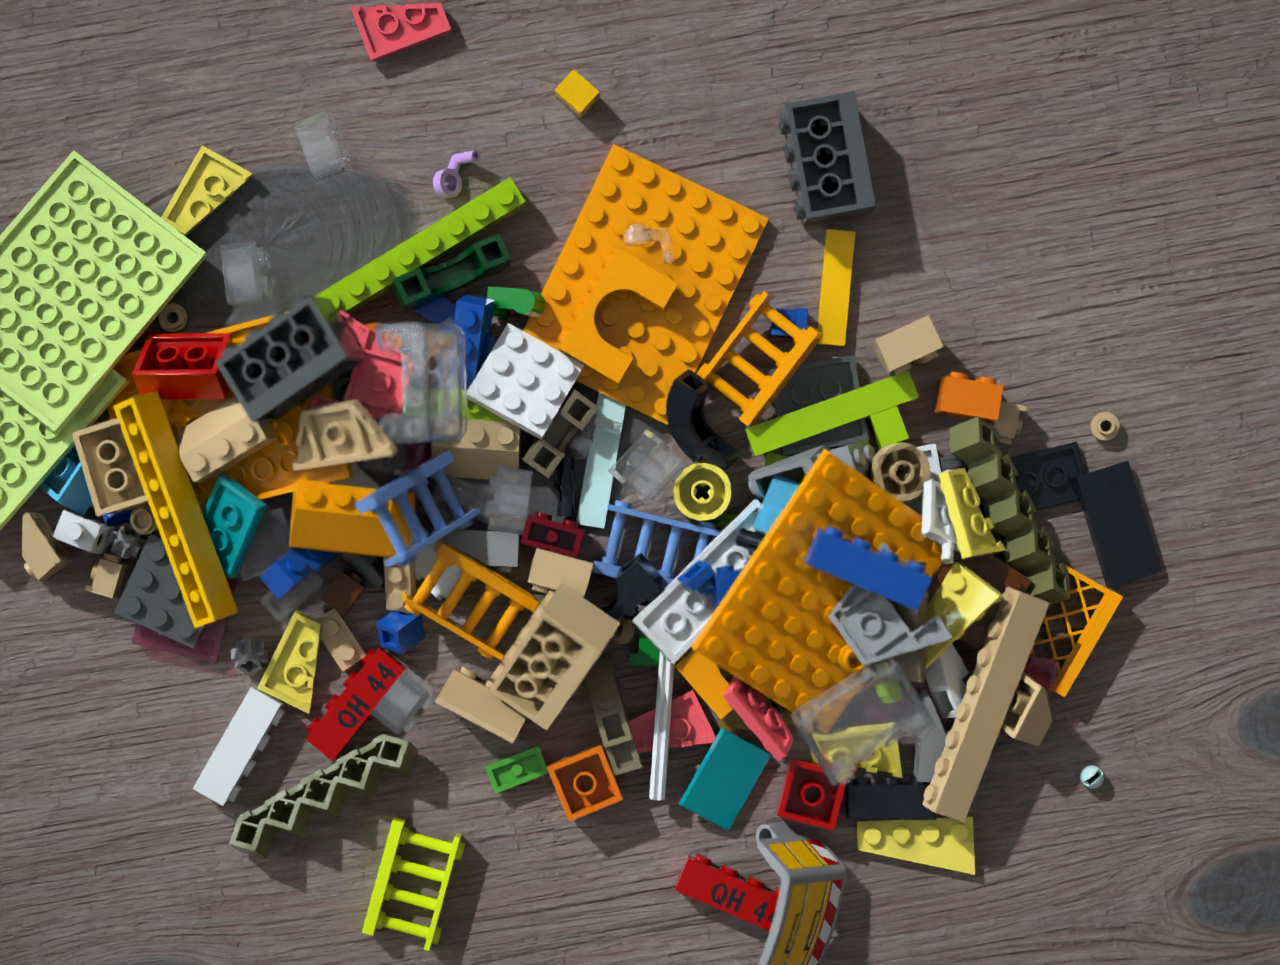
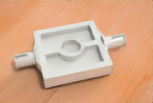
(936, 520)

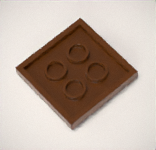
(996, 574)

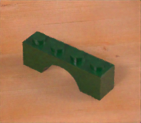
(470, 266)

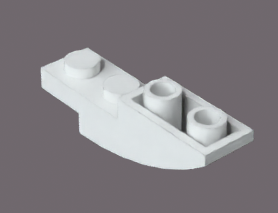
(946, 682)

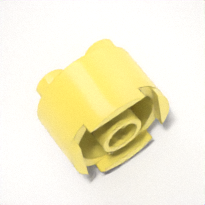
(702, 475)

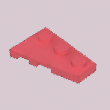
(397, 28)
(759, 717)
(687, 725)

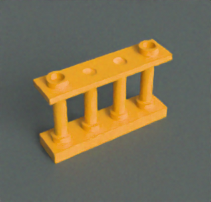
(786, 362)
(470, 572)

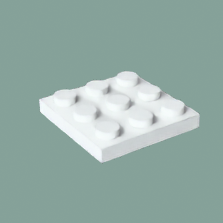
(524, 381)

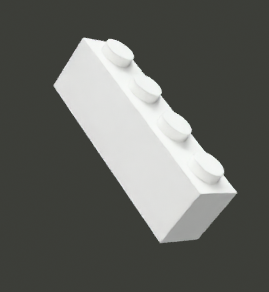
(239, 745)

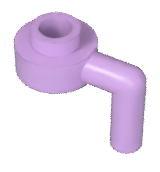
(448, 182)

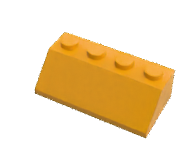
(329, 521)

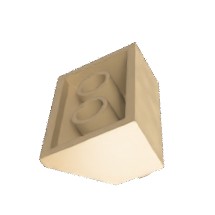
(221, 440)
(482, 449)
(109, 468)
(475, 702)

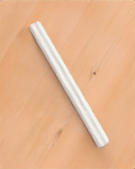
(661, 729)

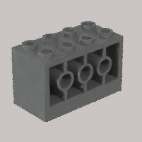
(843, 148)
(290, 359)

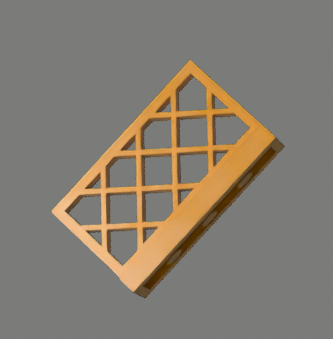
(1088, 637)

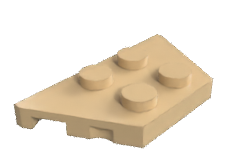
(339, 435)

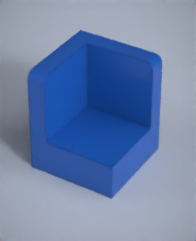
(798, 317)
(400, 631)

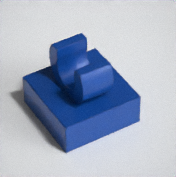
(698, 578)

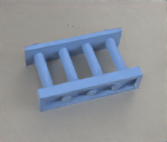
(398, 493)
(608, 564)

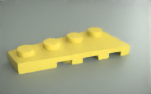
(958, 604)
(930, 842)

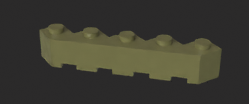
(1010, 509)
(322, 793)

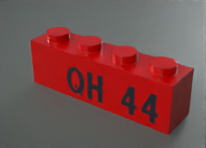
(353, 707)
(727, 891)

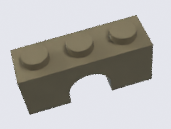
(572, 416)

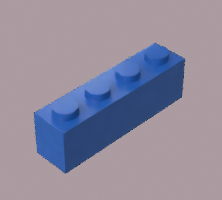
(868, 568)

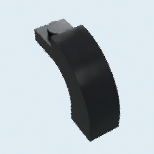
(689, 424)

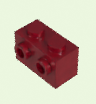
(552, 536)

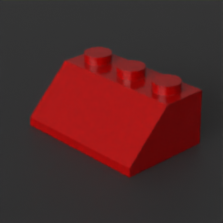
(183, 366)

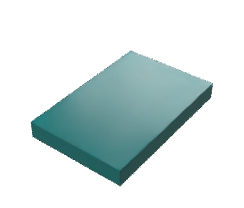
(232, 521)
(725, 779)

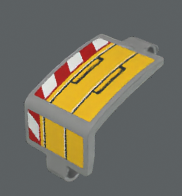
(807, 898)

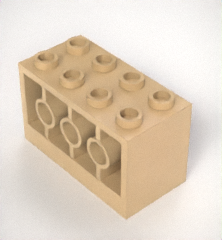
(552, 655)

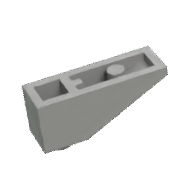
(488, 547)
(929, 746)

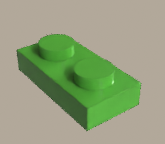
(516, 769)

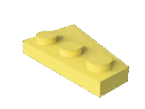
(969, 524)
(294, 663)

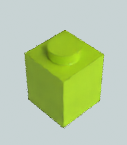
(888, 427)

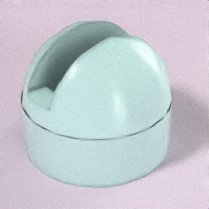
(1087, 772)

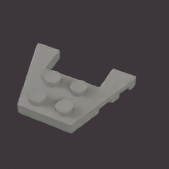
(877, 630)

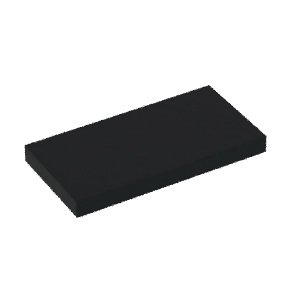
(1047, 476)
(1117, 524)

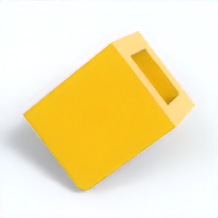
(577, 93)

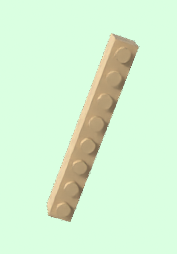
(985, 704)

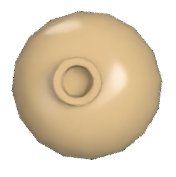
(900, 470)

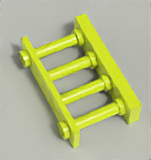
(384, 890)

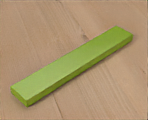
(831, 413)

